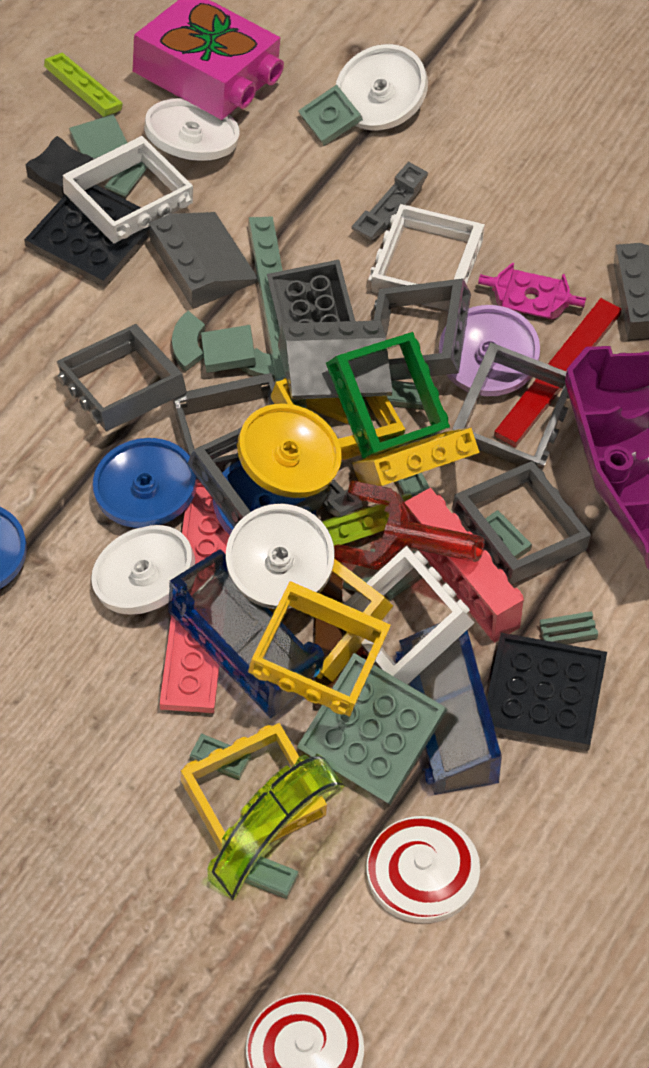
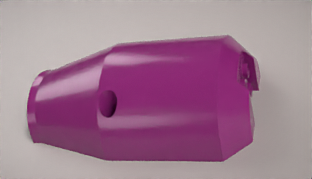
(613, 421)

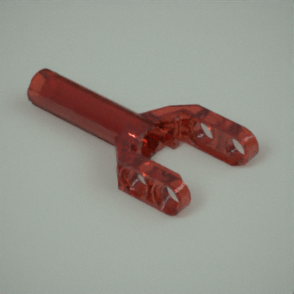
(403, 532)

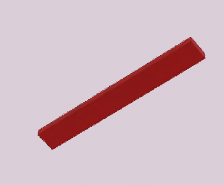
(541, 393)

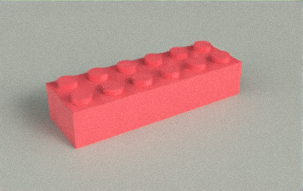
(478, 584)

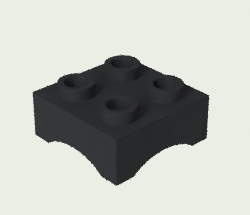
(53, 164)

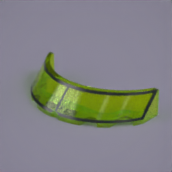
(266, 816)

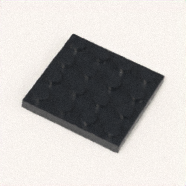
(79, 244)
(545, 690)

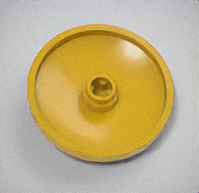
(289, 450)

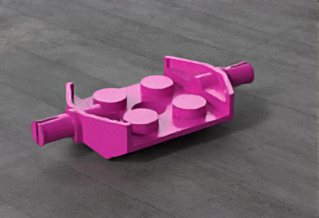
(513, 286)

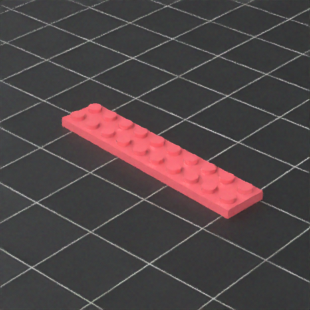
(189, 671)

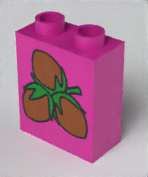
(207, 55)

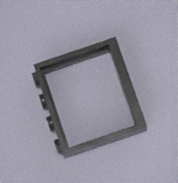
(459, 295)
(109, 350)
(529, 367)
(216, 397)
(220, 489)
(501, 556)

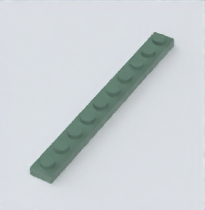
(268, 261)

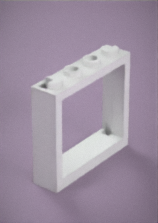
(115, 162)
(433, 223)
(439, 638)

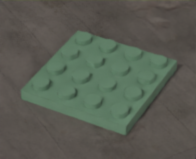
(382, 734)

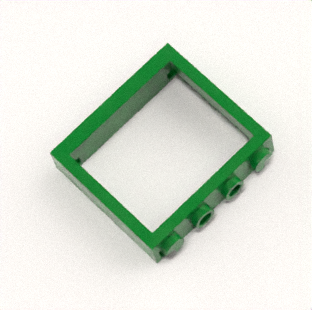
(356, 409)

